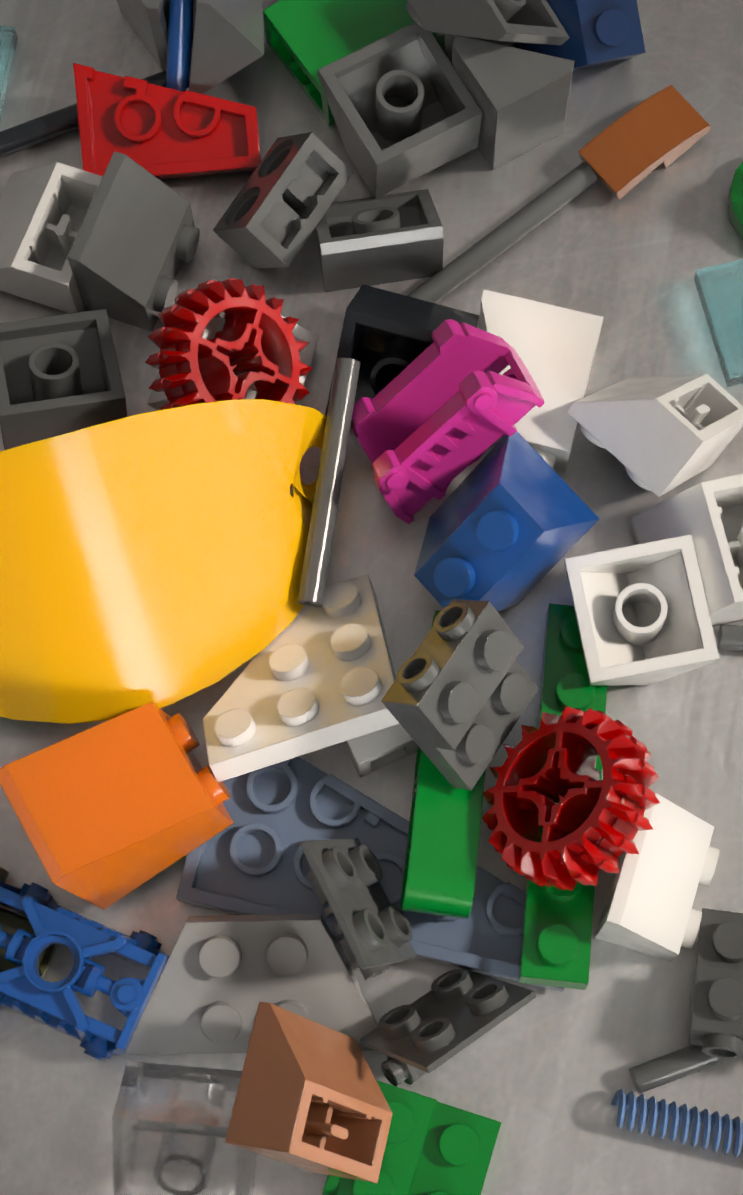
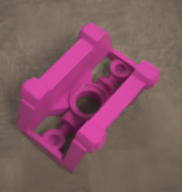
(442, 414)

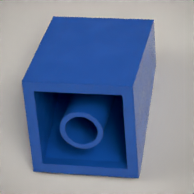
(501, 529)

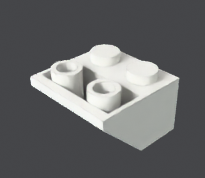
(37, 230)
(661, 426)
(715, 520)

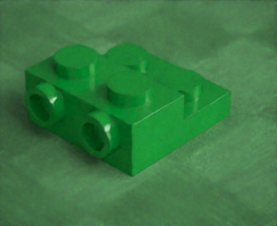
(427, 1150)

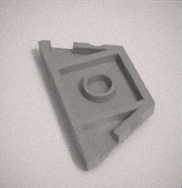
(233, 963)

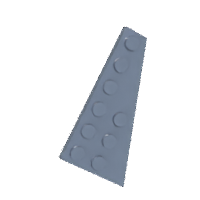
(263, 870)

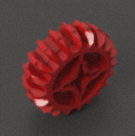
(247, 354)
(581, 817)

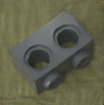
(283, 201)

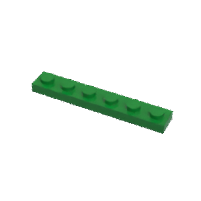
(557, 920)

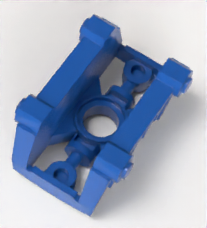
(57, 1002)

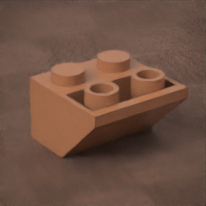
(309, 1099)

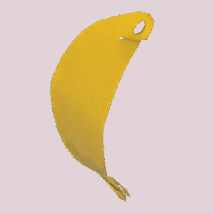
(149, 555)

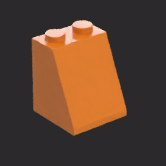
(116, 803)

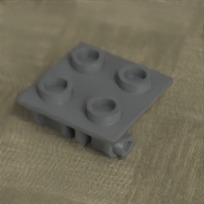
(349, 880)
(442, 1022)

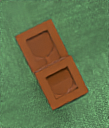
(643, 139)

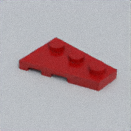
(162, 127)

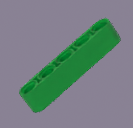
(441, 843)

